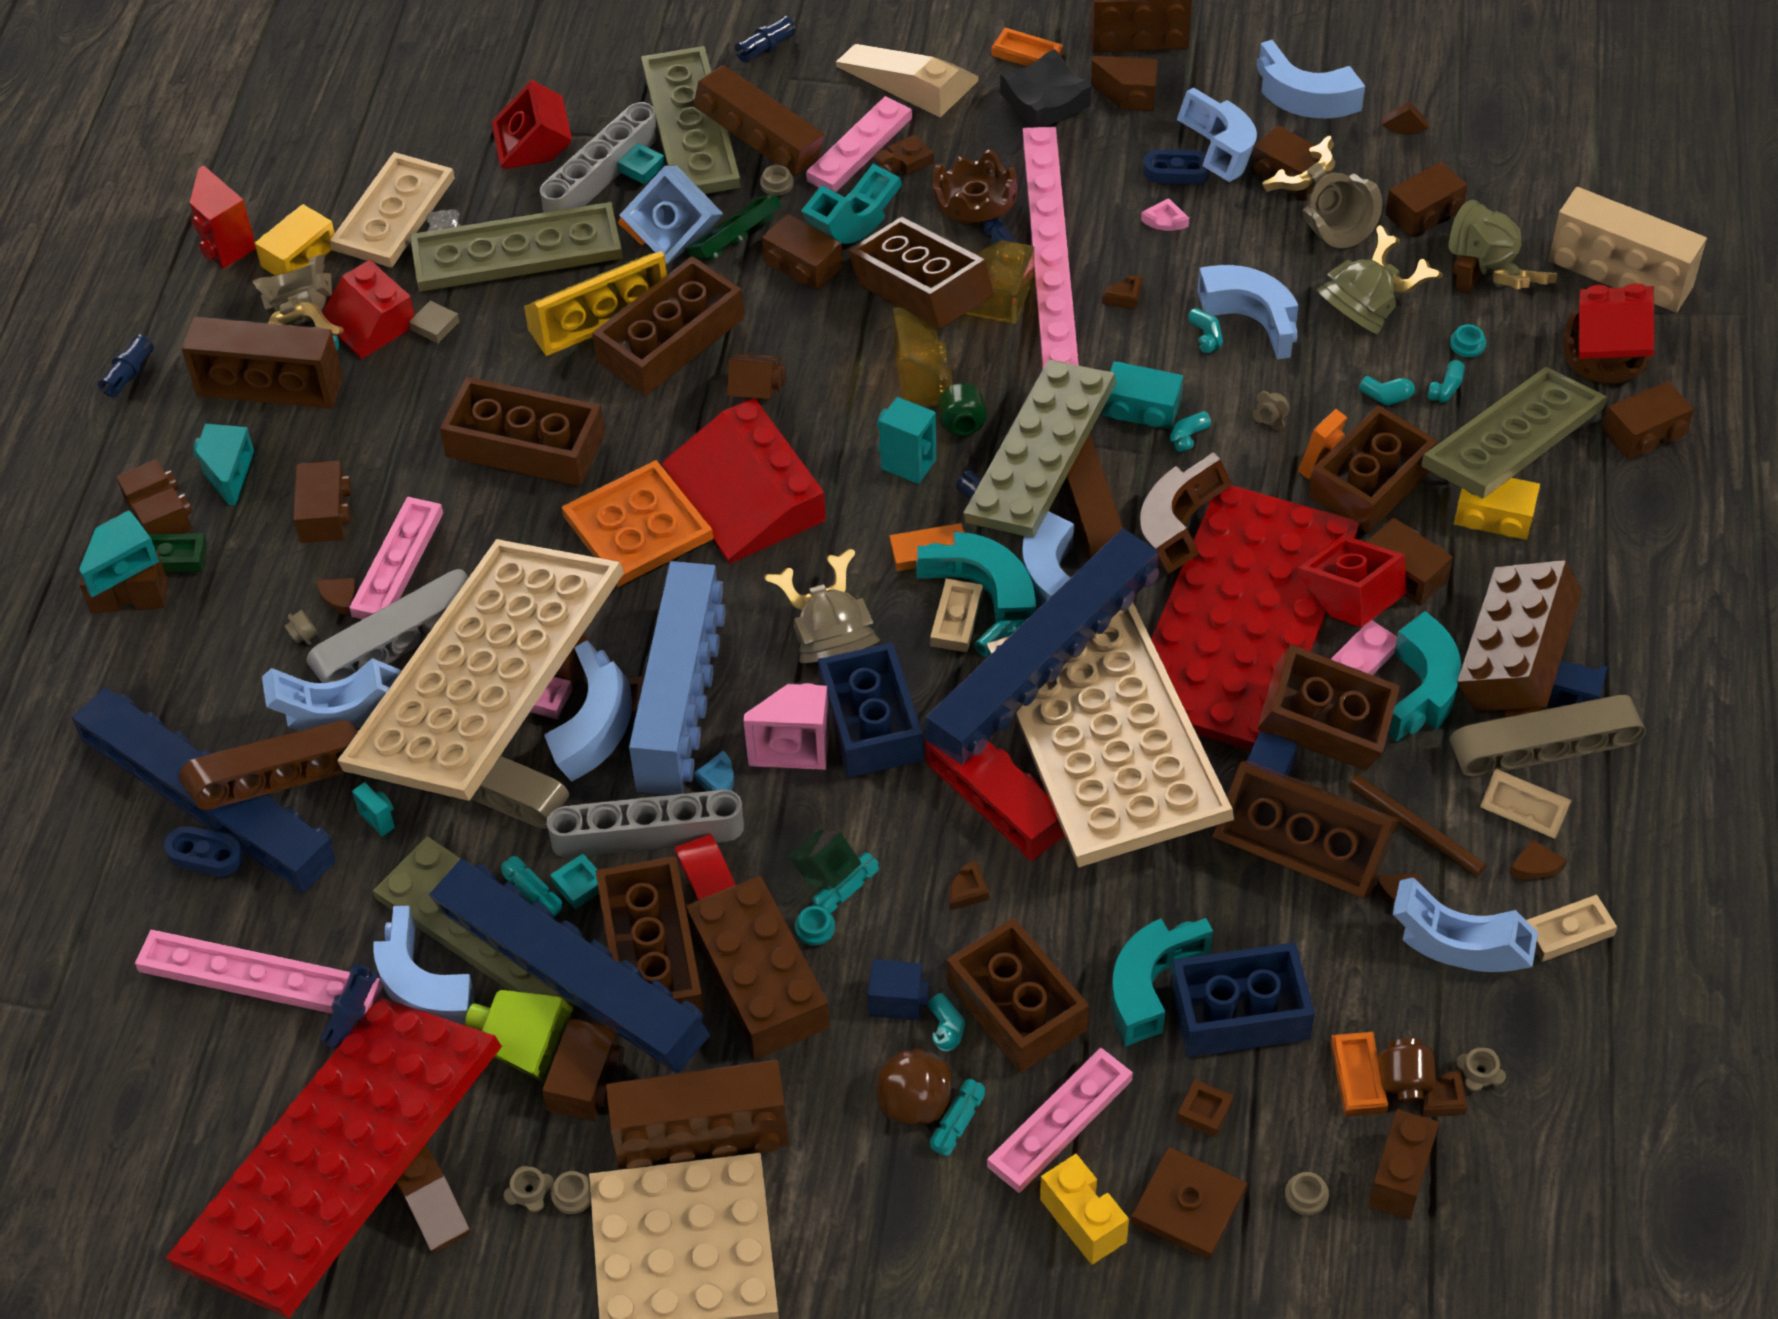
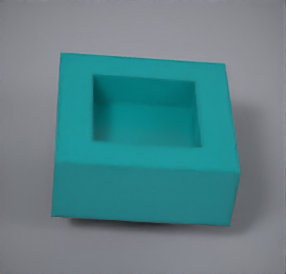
(641, 163)
(374, 808)
(576, 881)

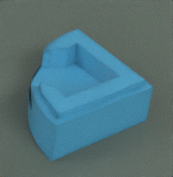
(716, 774)

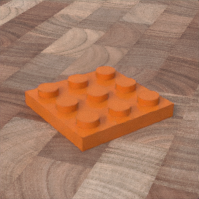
(638, 521)

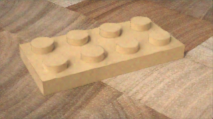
(392, 209)

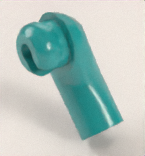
(1210, 325)
(1452, 380)
(1388, 392)
(1187, 426)
(998, 631)
(951, 1023)

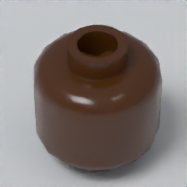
(1407, 1069)

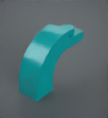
(859, 212)
(985, 564)
(1437, 662)
(1145, 955)

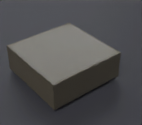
(434, 321)

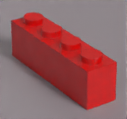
(1002, 796)

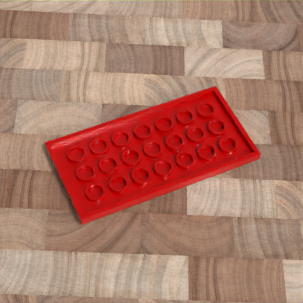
(1242, 608)
(333, 1155)

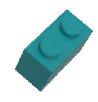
(1144, 396)
(907, 439)

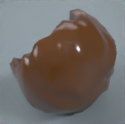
(914, 1087)

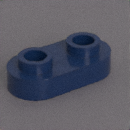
(1175, 167)
(207, 851)

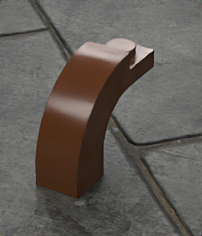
(1173, 502)

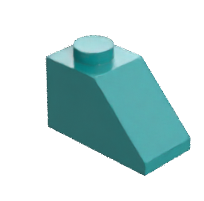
(224, 458)
(116, 553)

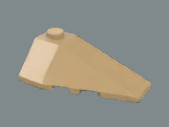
(910, 76)

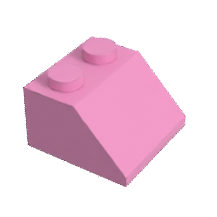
(789, 728)

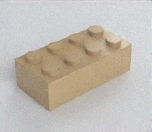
(1626, 247)

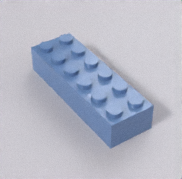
(676, 679)

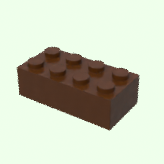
(921, 272)
(668, 325)
(263, 362)
(523, 431)
(1520, 636)
(1307, 828)
(650, 924)
(758, 967)
(697, 1115)

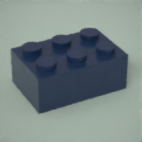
(871, 710)
(1241, 999)

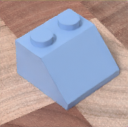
(671, 213)

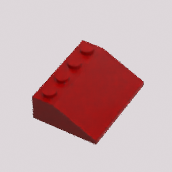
(746, 482)

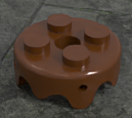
(975, 189)
(1599, 369)

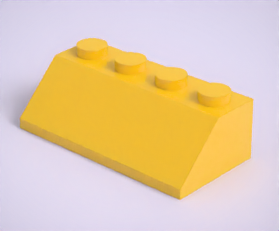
(582, 308)

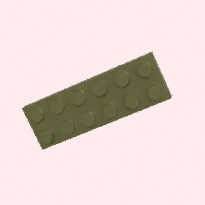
(686, 134)
(515, 246)
(1513, 432)
(1040, 448)
(411, 885)

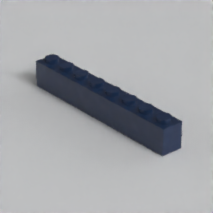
(1041, 647)
(155, 757)
(571, 965)

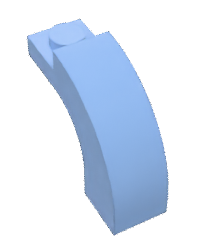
(1308, 93)
(1226, 127)
(1253, 294)
(1044, 554)
(323, 703)
(600, 723)
(1463, 940)
(408, 984)

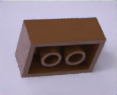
(1139, 24)
(1371, 468)
(1329, 707)
(1017, 995)

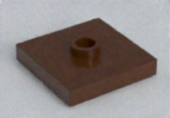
(1189, 1203)

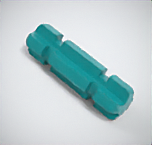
(530, 884)
(829, 897)
(957, 1117)

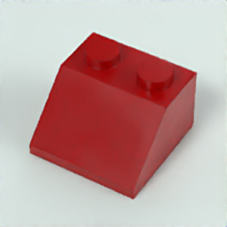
(531, 127)
(220, 220)
(368, 309)
(1616, 321)
(1355, 579)

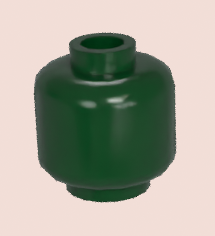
(962, 409)

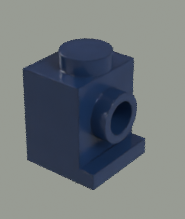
(1576, 684)

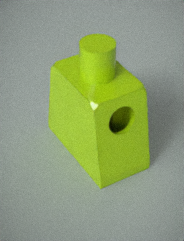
(526, 1027)

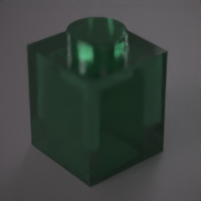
(825, 859)

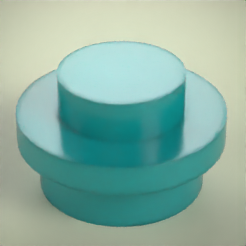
(1468, 341)
(814, 926)

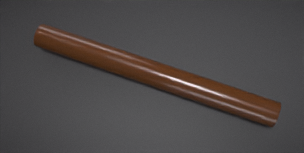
(1417, 825)

